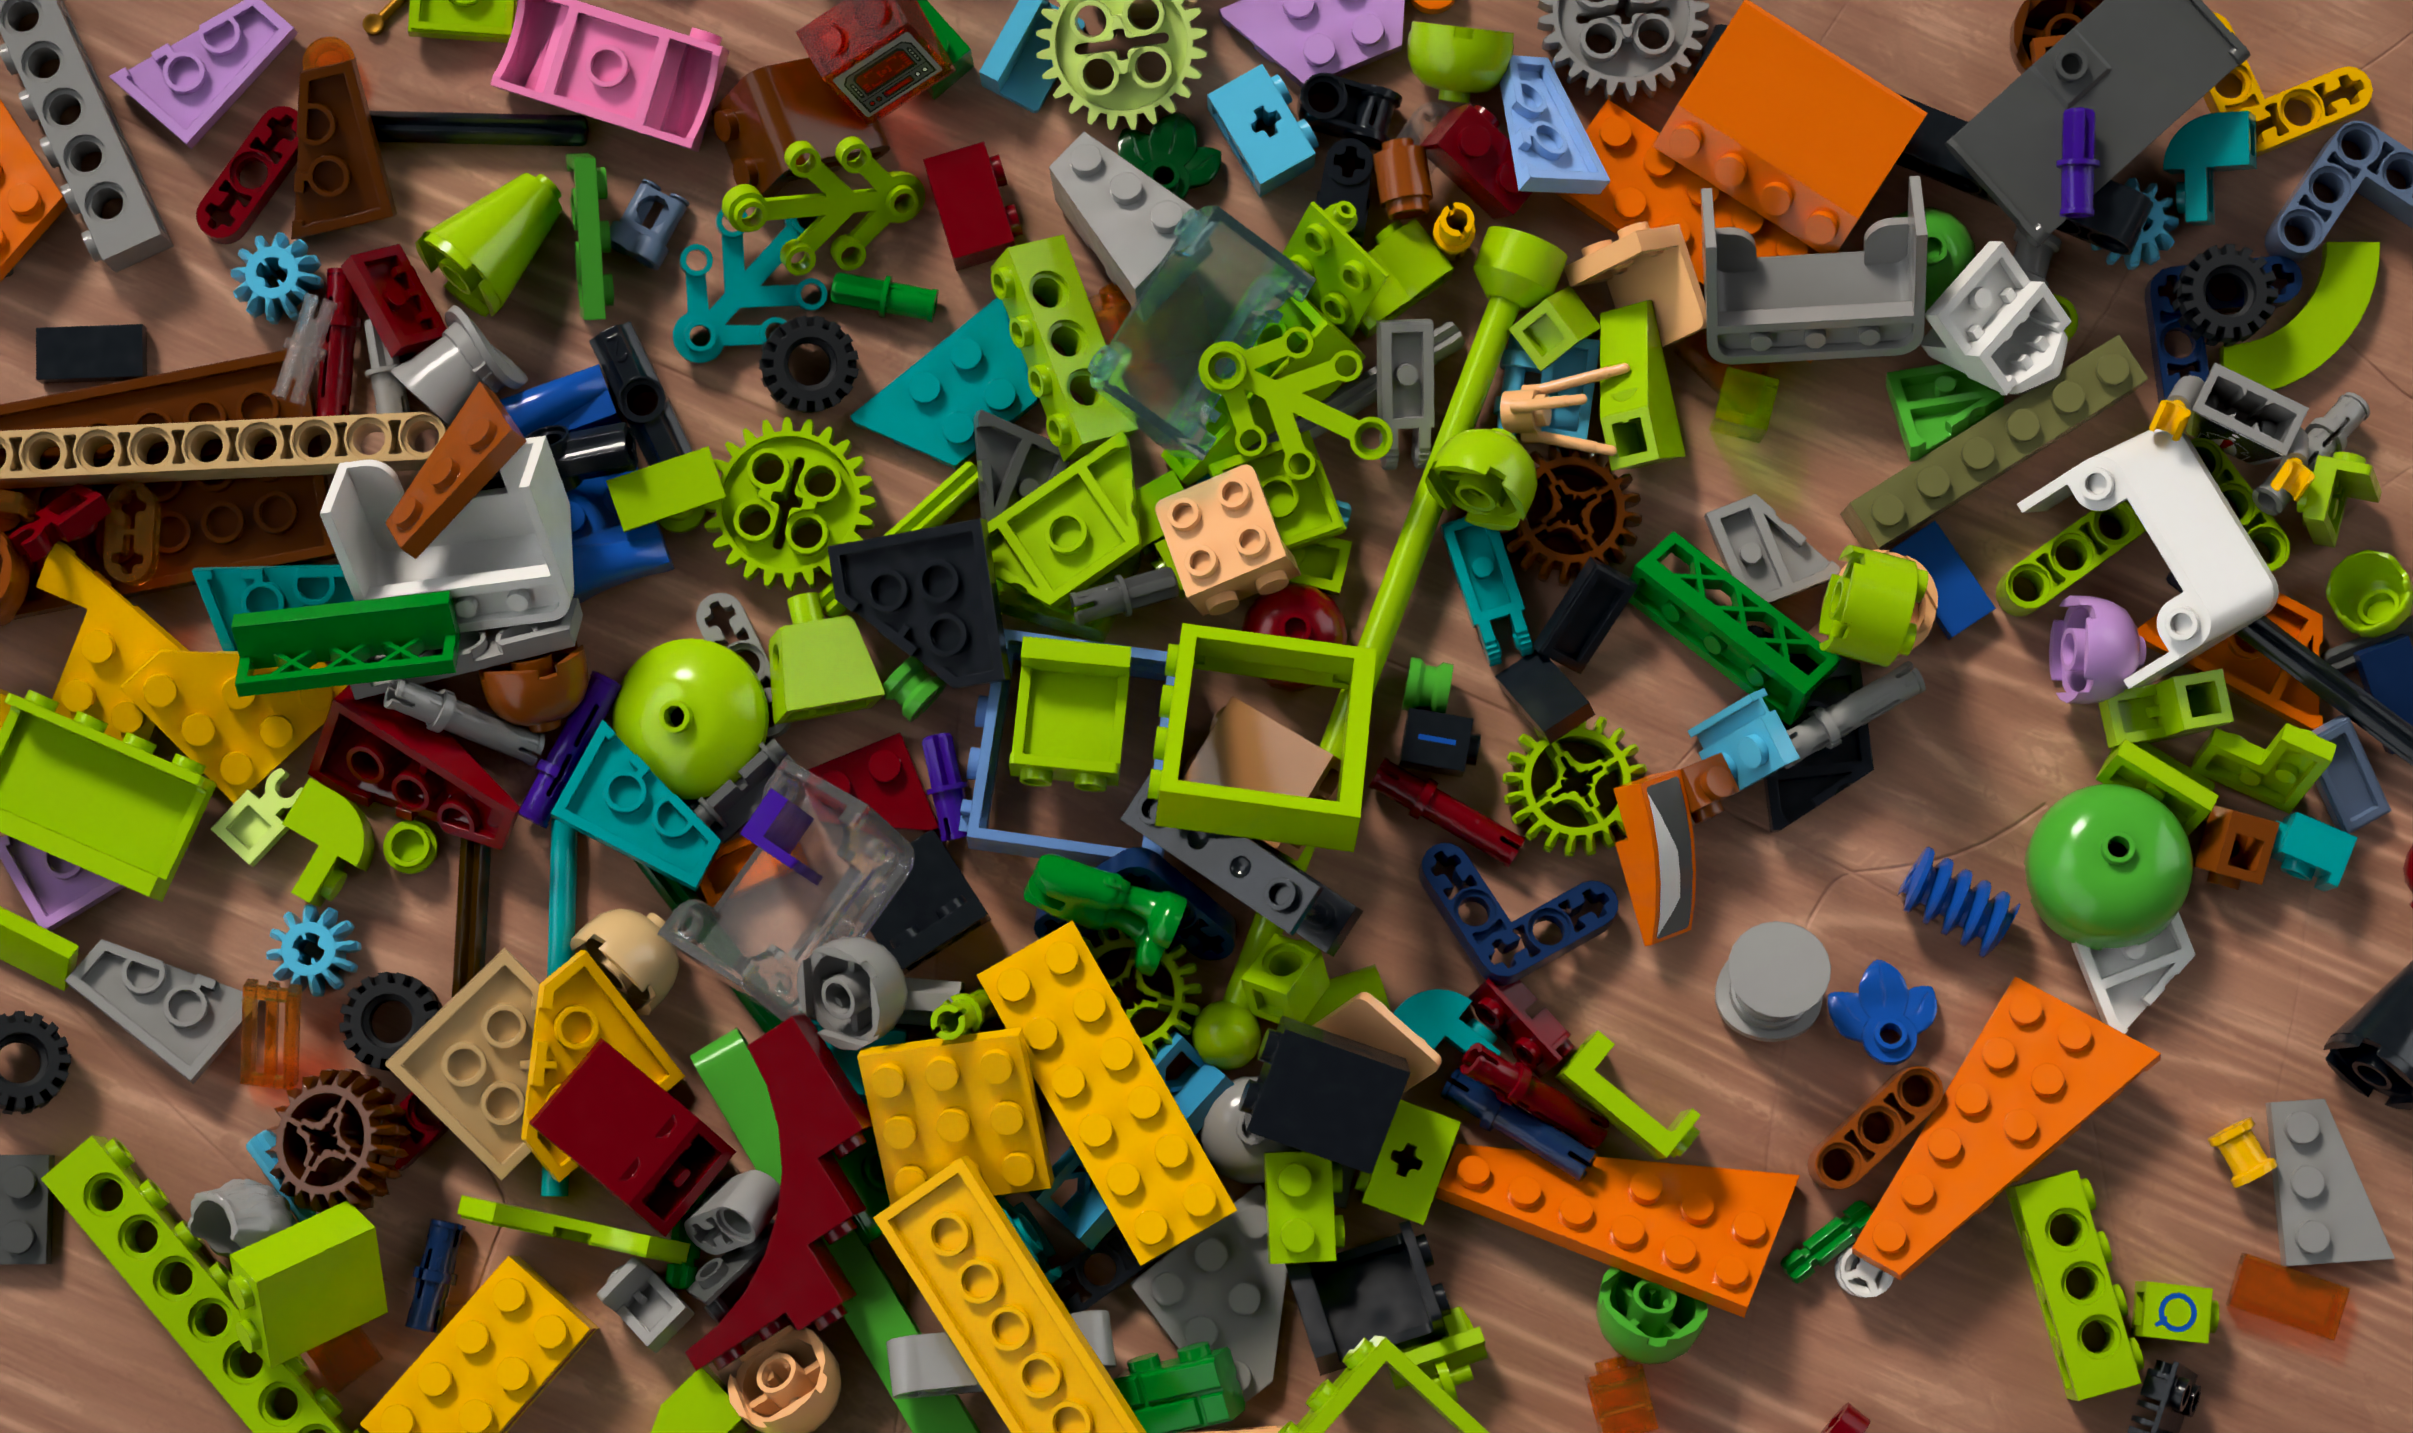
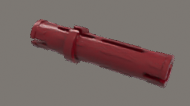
(337, 368)
(1446, 812)
(1518, 1086)

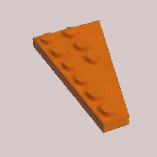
(2009, 1106)

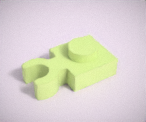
(254, 822)

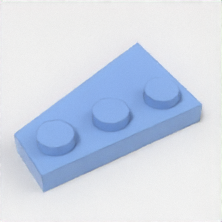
(1546, 133)

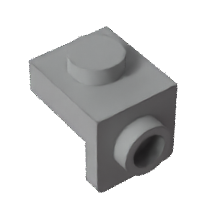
(645, 1303)

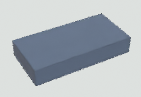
(2349, 782)

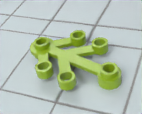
(831, 206)
(1287, 397)

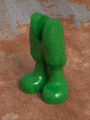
(1104, 901)

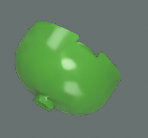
(2103, 897)

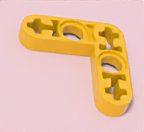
(2252, 100)

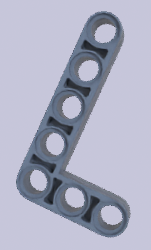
(2344, 178)

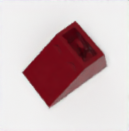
(632, 1137)

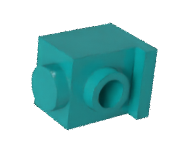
(2312, 849)

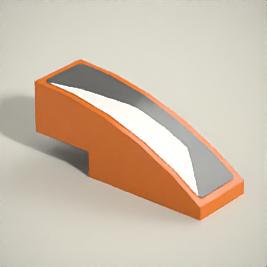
(1658, 854)

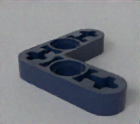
(2163, 319)
(1205, 925)
(1499, 930)

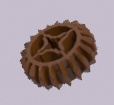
(1582, 533)
(363, 1127)

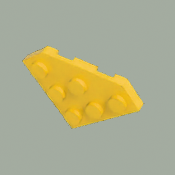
(235, 737)
(571, 1016)

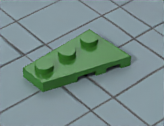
(594, 237)

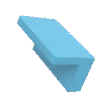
(1012, 63)

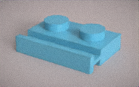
(1749, 739)

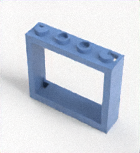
(984, 763)

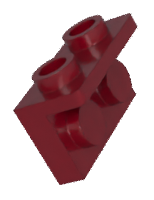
(394, 300)

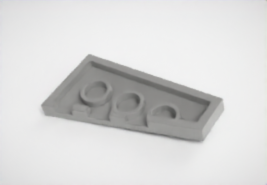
(495, 647)

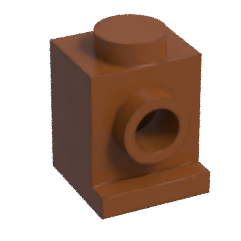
(1706, 786)
(2236, 847)

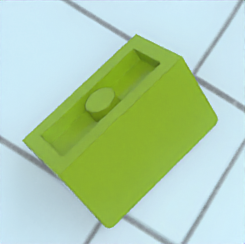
(2163, 777)

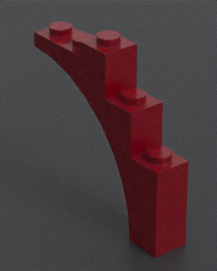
(798, 1274)

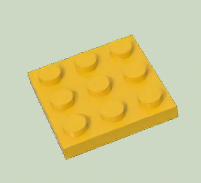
(954, 1101)

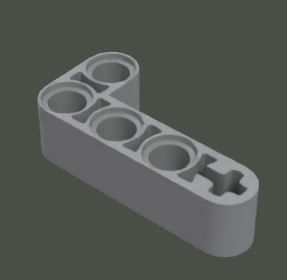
(934, 1367)

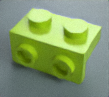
(2327, 495)
(1302, 1207)

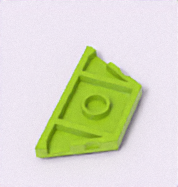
(1070, 527)

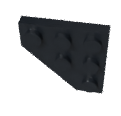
(930, 597)

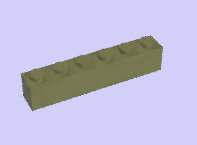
(1994, 446)

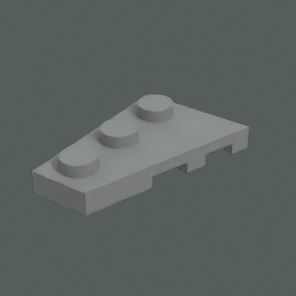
(167, 1009)

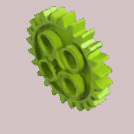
(836, 513)

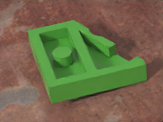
(1937, 405)

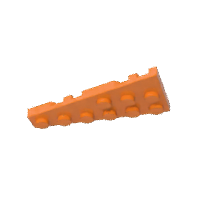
(1660, 1221)

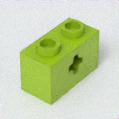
(1413, 1194)

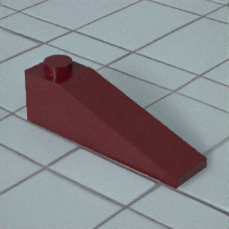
(400, 763)

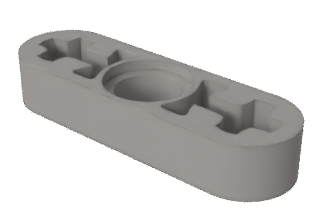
(740, 623)

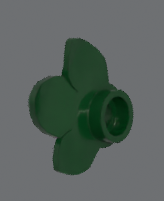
(1171, 154)

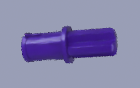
(2078, 163)
(945, 783)

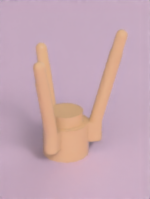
(1531, 408)

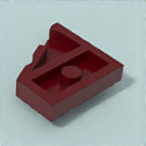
(884, 780)

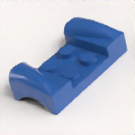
(600, 547)

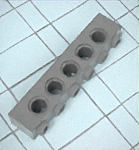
(138, 227)

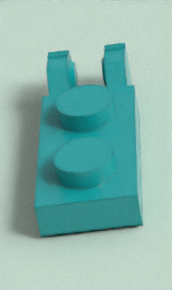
(1486, 584)

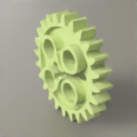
(1129, 91)

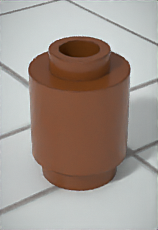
(1403, 179)

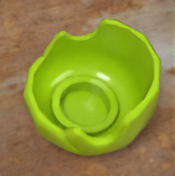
(2370, 593)

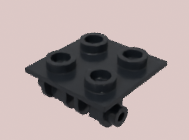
(2177, 1394)

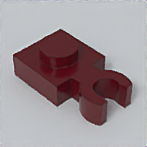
(65, 518)

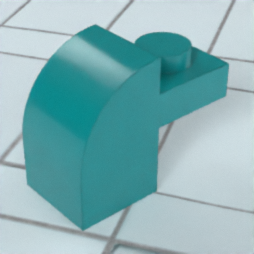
(2208, 146)
(1436, 1017)

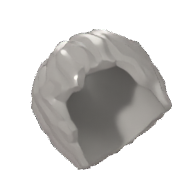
(238, 1215)

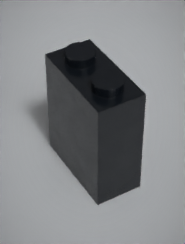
(1324, 1094)

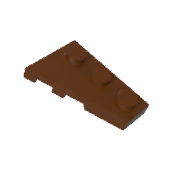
(339, 158)

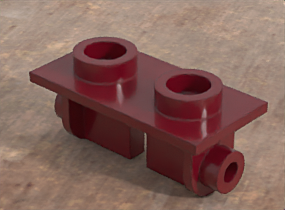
(1535, 1041)

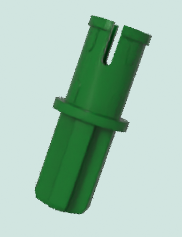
(884, 296)

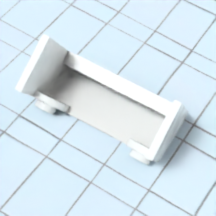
(2194, 531)

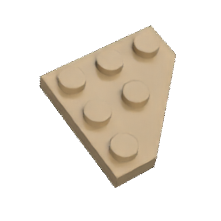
(476, 1061)

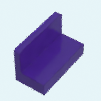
(777, 829)

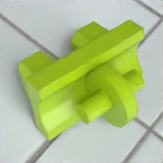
(1450, 1357)

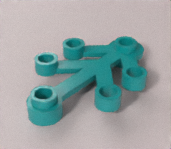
(741, 290)

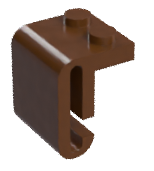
(781, 107)

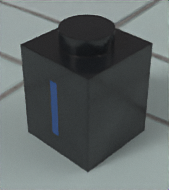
(1438, 743)

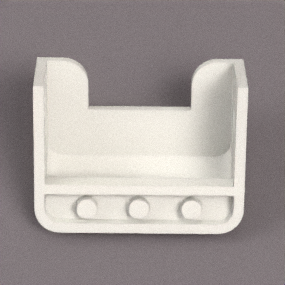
(499, 557)

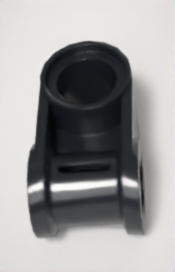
(1352, 111)
(1349, 189)

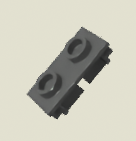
(735, 803)
(724, 1278)

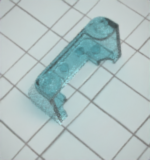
(1207, 290)

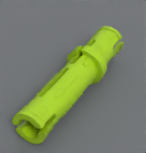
(963, 1014)

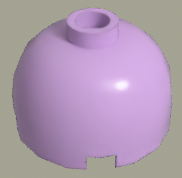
(2094, 649)

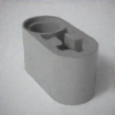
(734, 1212)

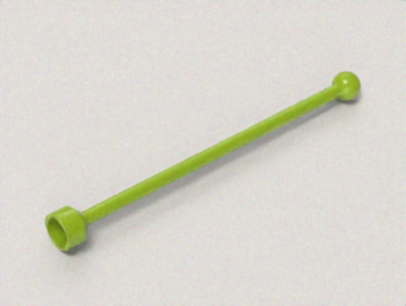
(1515, 275)

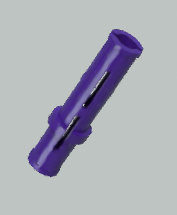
(568, 749)

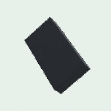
(91, 353)
(1585, 615)
(1545, 696)

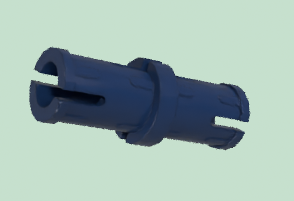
(435, 1276)

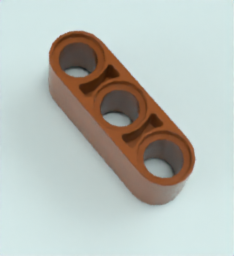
(1900, 1120)

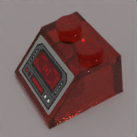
(876, 54)

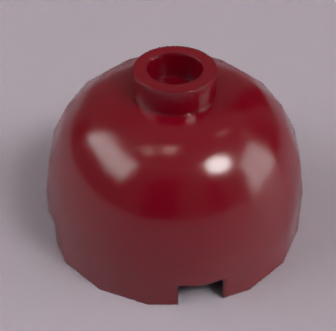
(1296, 613)

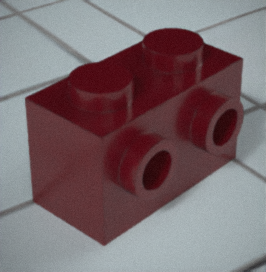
(1477, 159)

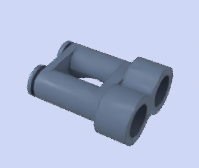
(639, 242)

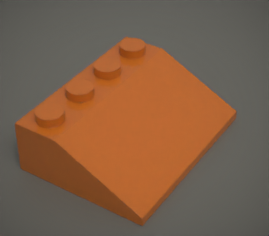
(1789, 129)

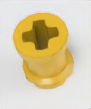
(2242, 1152)

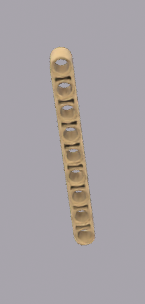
(187, 439)

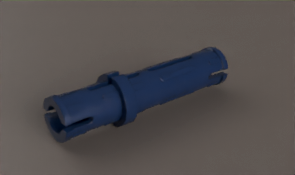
(1519, 1125)

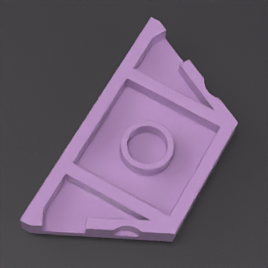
(1319, 34)

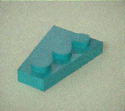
(266, 588)
(633, 812)

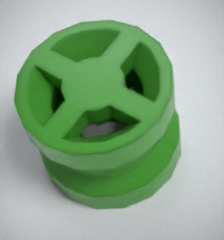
(1427, 686)
(913, 688)

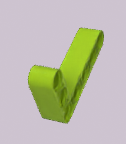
(2094, 548)

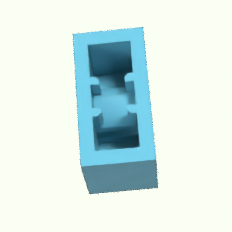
(1264, 159)

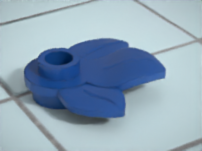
(1883, 1005)

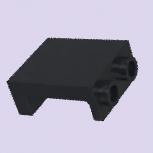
(1369, 1293)

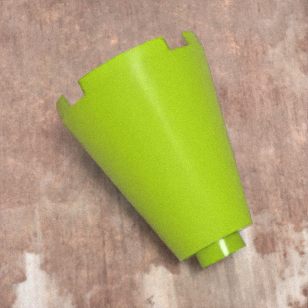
(492, 241)

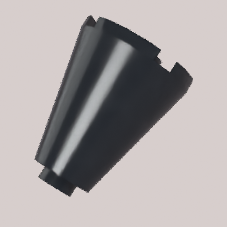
(2377, 1044)

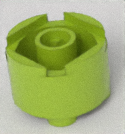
(1872, 606)

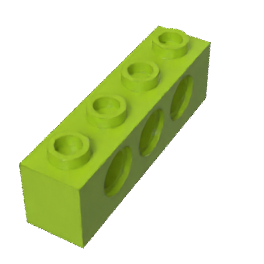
(1049, 271)
(2120, 1357)

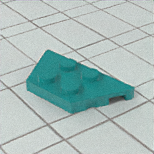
(938, 396)

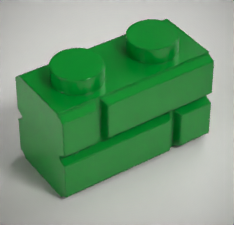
(1184, 1390)

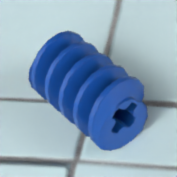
(1957, 902)

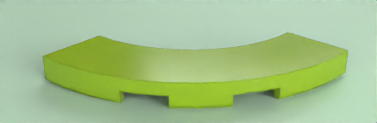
(2320, 328)
(573, 1229)

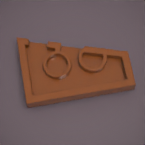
(458, 468)

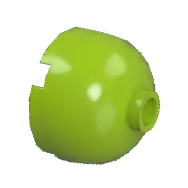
(1458, 58)
(1485, 476)

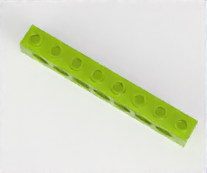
(78, 1187)

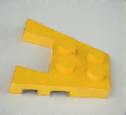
(107, 650)

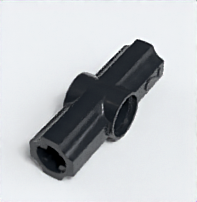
(630, 374)
(585, 453)

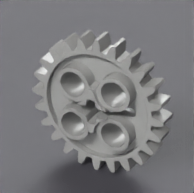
(1629, 62)

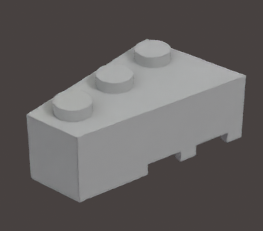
(1116, 212)

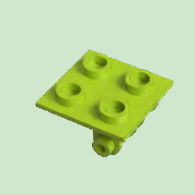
(1344, 271)

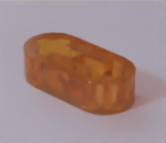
(119, 532)

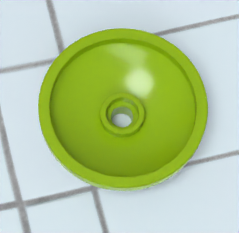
(721, 708)

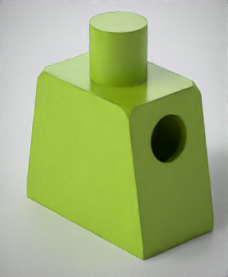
(819, 665)

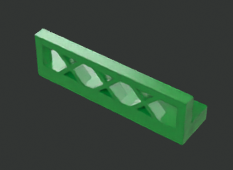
(1722, 633)
(347, 637)

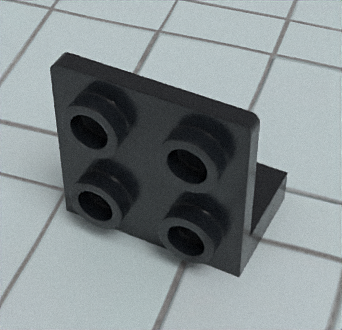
(929, 908)

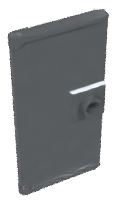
(2127, 62)

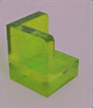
(1744, 405)

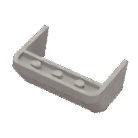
(1816, 302)

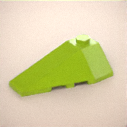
(1328, 342)

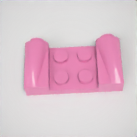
(614, 69)

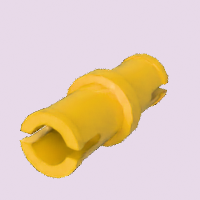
(1454, 230)

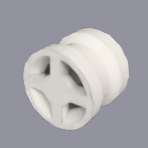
(1848, 1280)

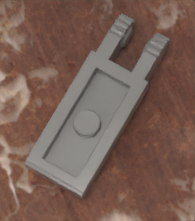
(1406, 385)

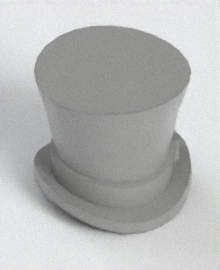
(454, 365)
(1773, 982)

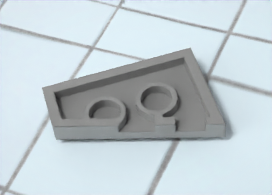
(2317, 1190)

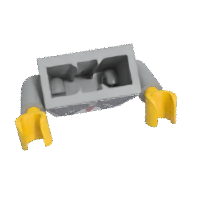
(2242, 421)

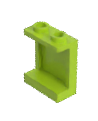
(1070, 713)
(1622, 1112)

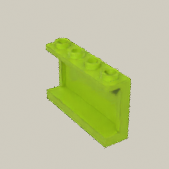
(97, 796)

